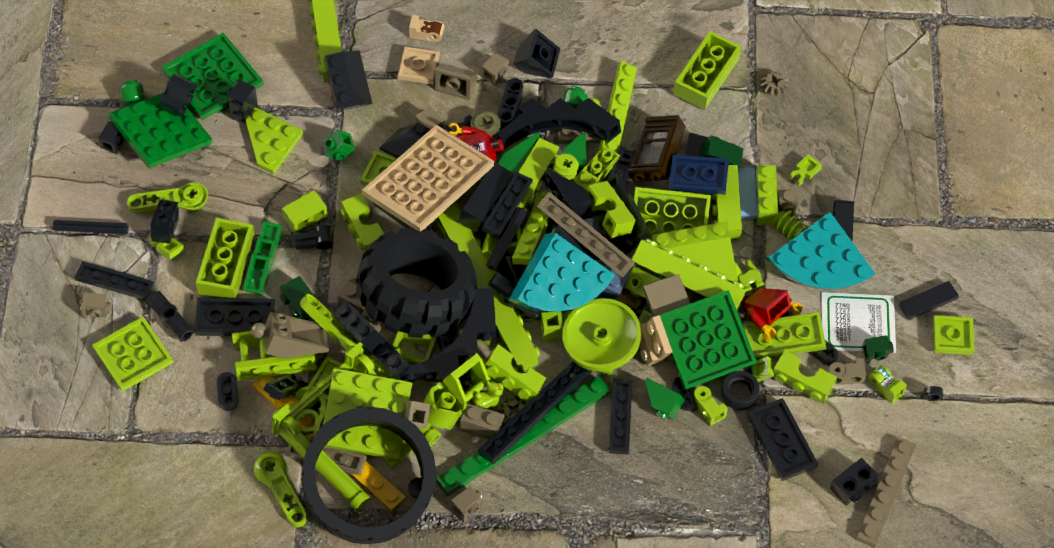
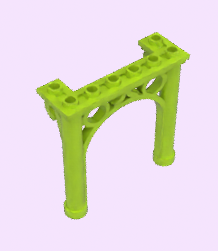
(286, 423)

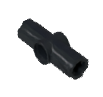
(505, 288)
(164, 308)

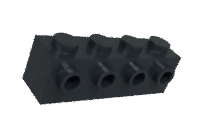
(485, 197)

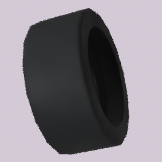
(735, 403)

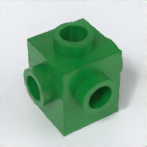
(338, 145)

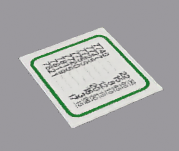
(857, 317)

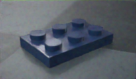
(699, 174)

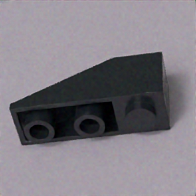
(568, 193)

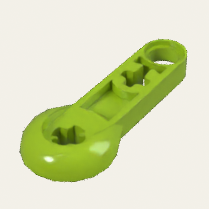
(180, 195)
(329, 322)
(279, 485)

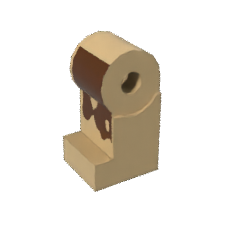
(425, 29)

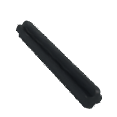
(91, 226)
(506, 238)

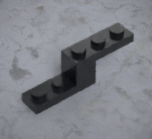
(371, 339)

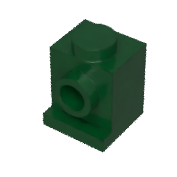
(877, 348)

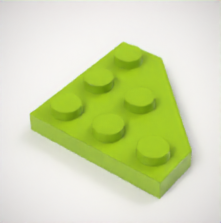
(271, 139)

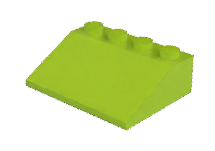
(671, 210)
(703, 245)

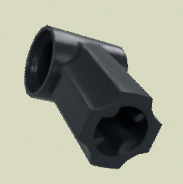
(318, 238)

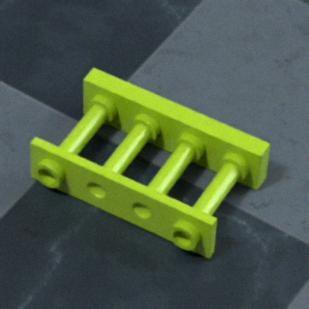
(266, 366)

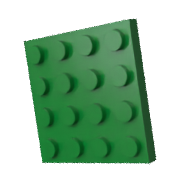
(215, 69)
(157, 133)
(707, 340)

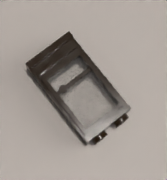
(656, 148)

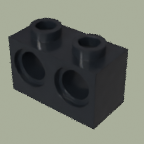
(164, 221)
(851, 479)

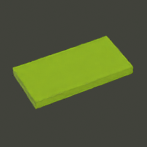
(793, 333)

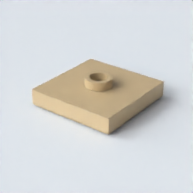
(418, 65)

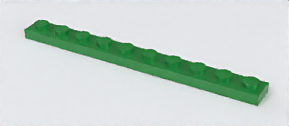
(566, 409)

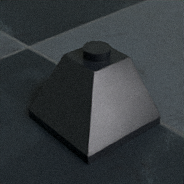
(537, 55)
(404, 139)

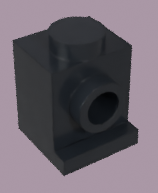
(110, 138)

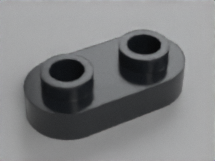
(227, 392)

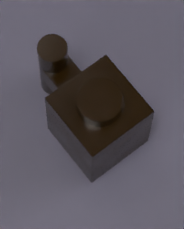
(633, 302)

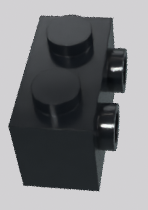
(242, 100)

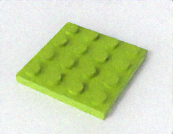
(360, 390)

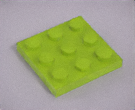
(132, 354)

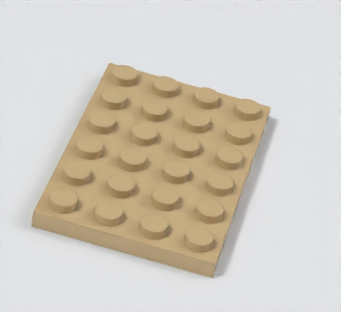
(428, 178)

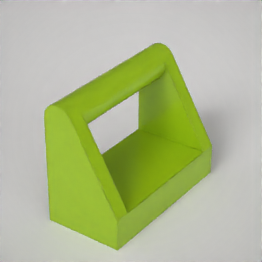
(425, 341)
(454, 385)

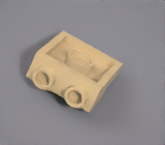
(654, 341)

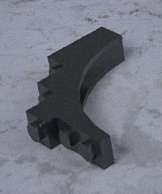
(560, 115)
(479, 326)

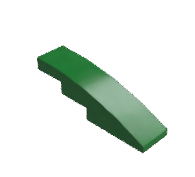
(263, 258)

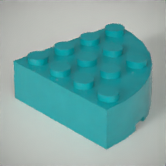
(822, 257)
(559, 277)

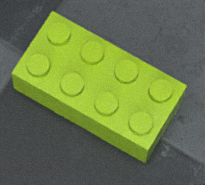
(707, 70)
(225, 259)

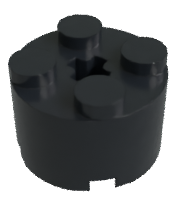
(177, 95)

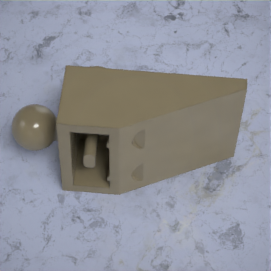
(291, 336)

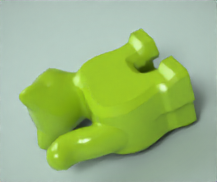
(750, 279)
(489, 397)

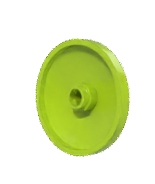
(601, 335)

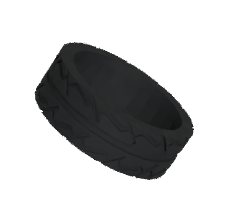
(369, 417)

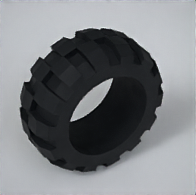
(409, 309)

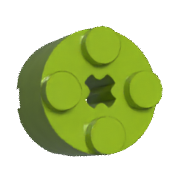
(444, 407)

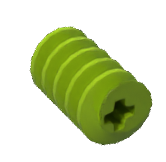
(566, 166)
(788, 224)

